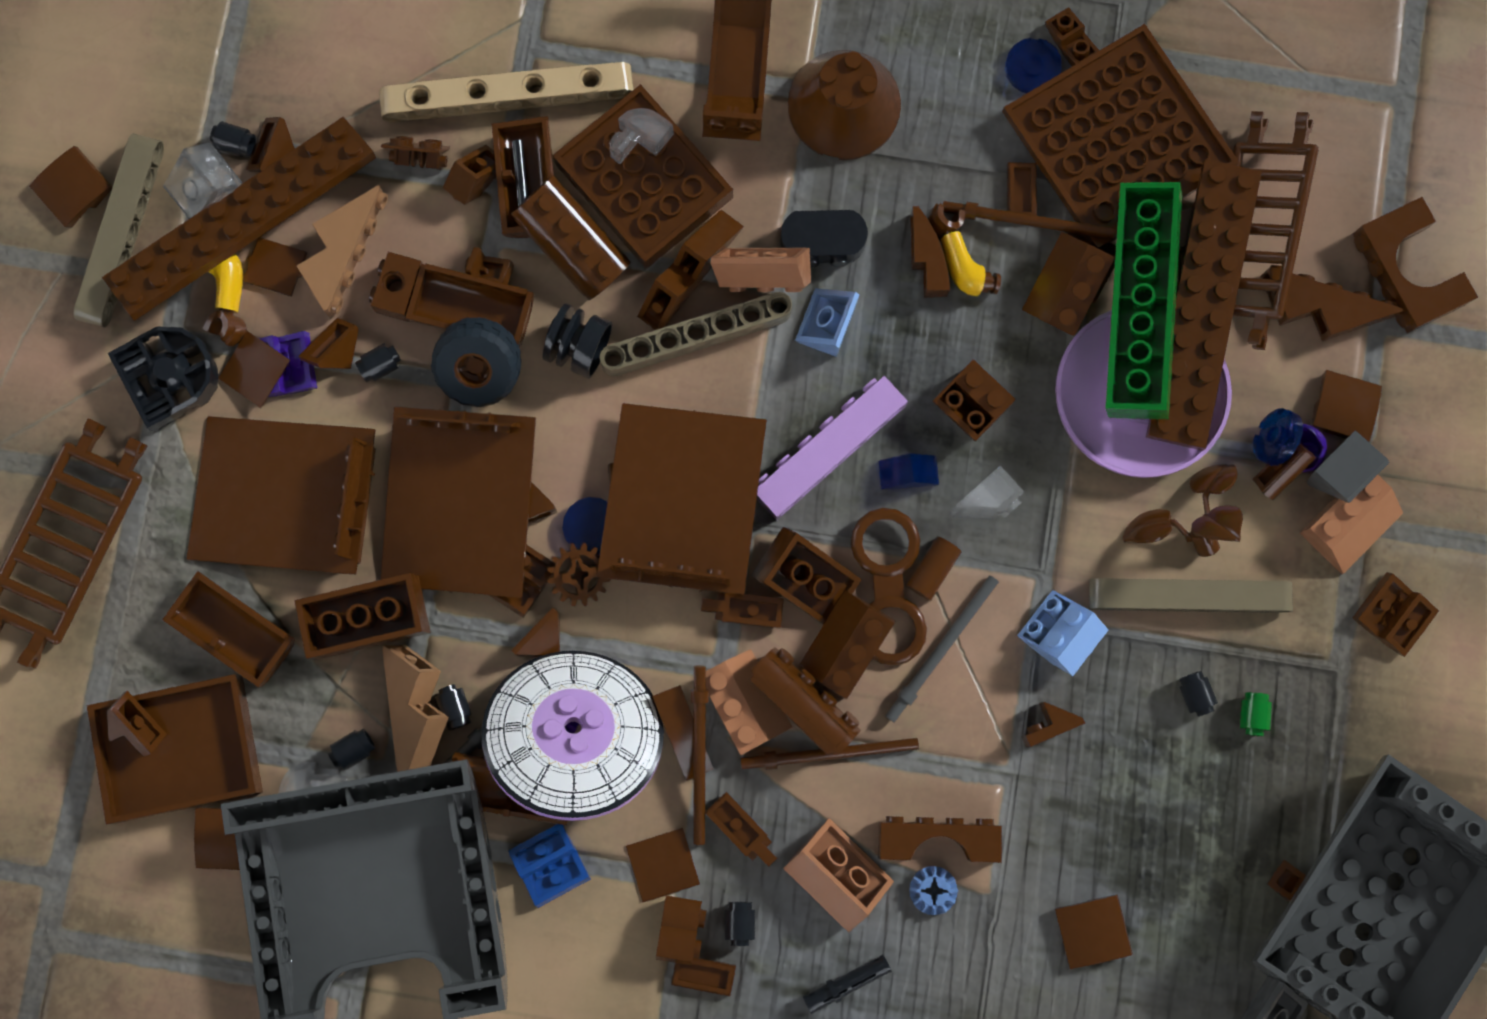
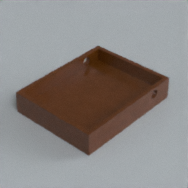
(647, 197)
(198, 763)

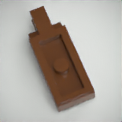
(746, 609)
(741, 829)

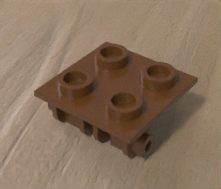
(405, 146)

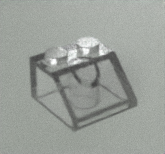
(200, 179)
(989, 499)

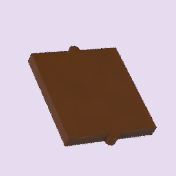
(274, 266)

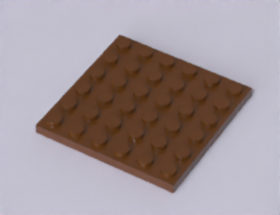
(1114, 123)

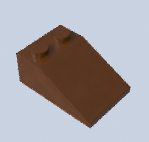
(804, 575)

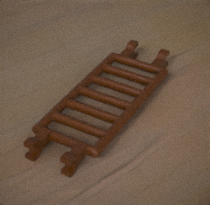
(1299, 146)
(91, 433)

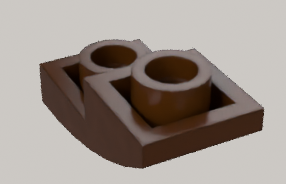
(1070, 36)

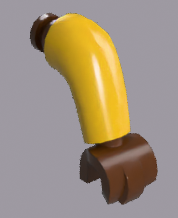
(964, 271)
(228, 297)

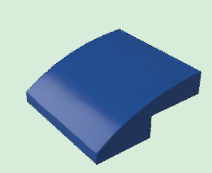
(549, 865)

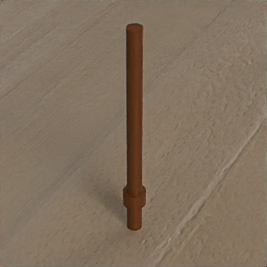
(974, 211)
(699, 697)
(771, 760)

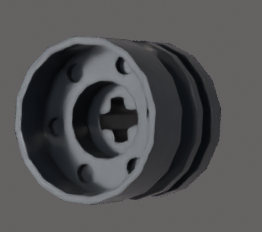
(571, 338)

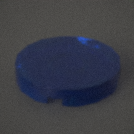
(1032, 64)
(1278, 437)
(585, 523)

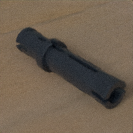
(852, 981)

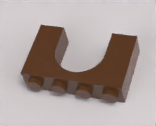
(1379, 244)

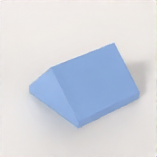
(827, 320)

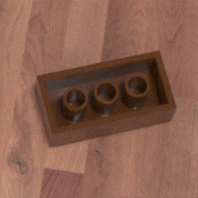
(362, 616)

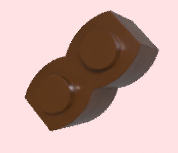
(679, 930)

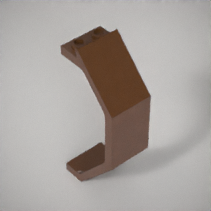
(737, 70)

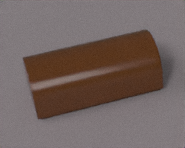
(1276, 478)
(933, 568)

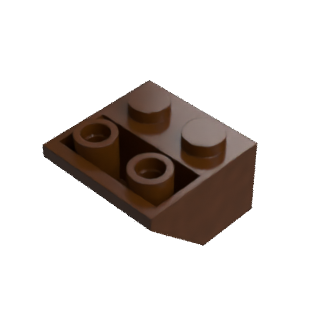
(974, 400)

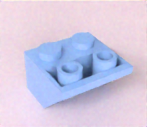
(1063, 632)

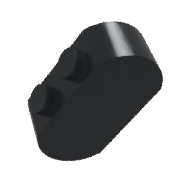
(830, 234)

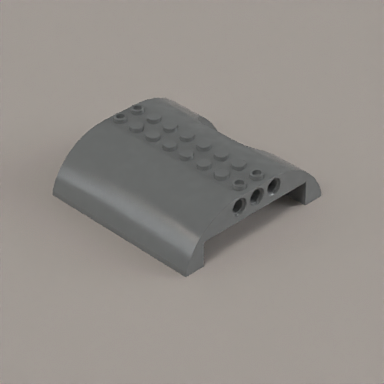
(370, 880)

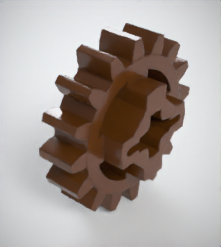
(564, 577)

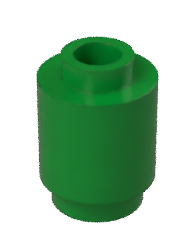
(1255, 714)

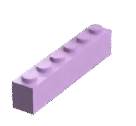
(830, 447)

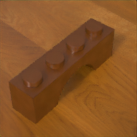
(979, 841)

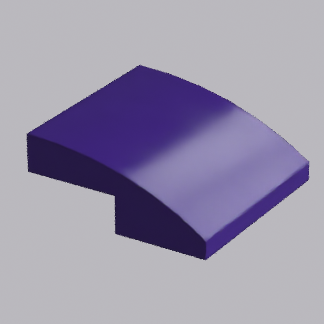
(298, 375)

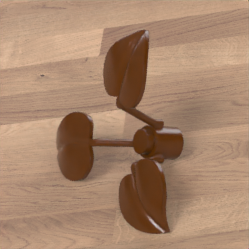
(1218, 524)

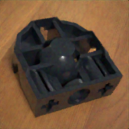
(137, 360)

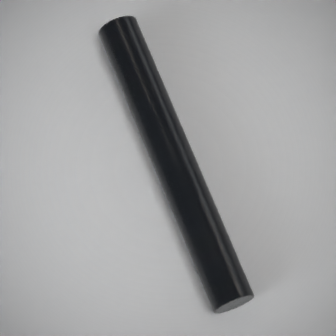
(520, 171)

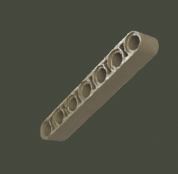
(119, 227)
(706, 323)
(1190, 595)

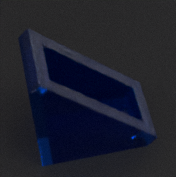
(908, 471)

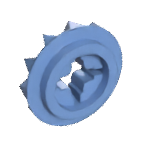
(923, 900)

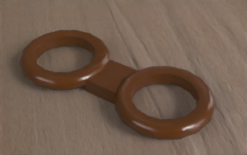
(889, 579)

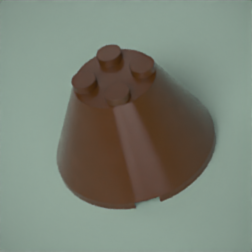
(844, 104)

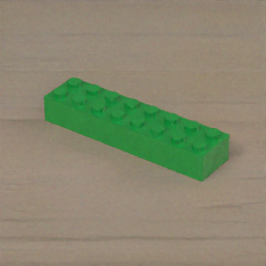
(1144, 300)

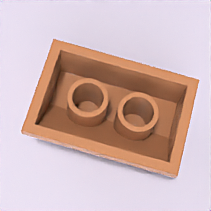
(762, 268)
(1348, 530)
(742, 706)
(839, 875)

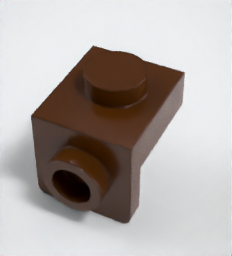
(488, 267)

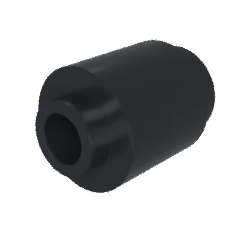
(232, 139)
(378, 362)
(1198, 693)
(454, 705)
(351, 749)
(739, 923)

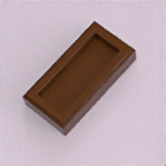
(1022, 187)
(705, 976)

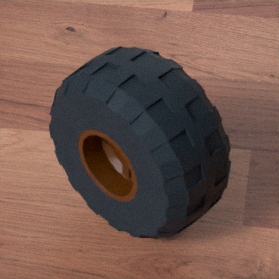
(476, 362)

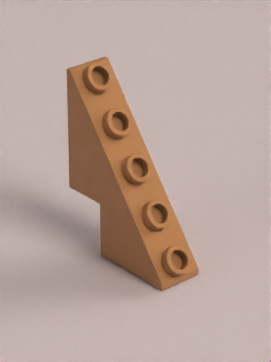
(344, 237)
(414, 721)

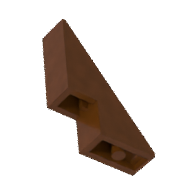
(688, 270)
(1331, 307)

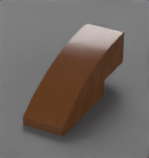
(928, 255)
(679, 727)

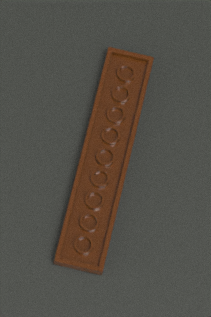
(238, 218)
(1207, 299)

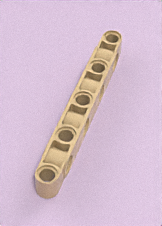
(505, 91)

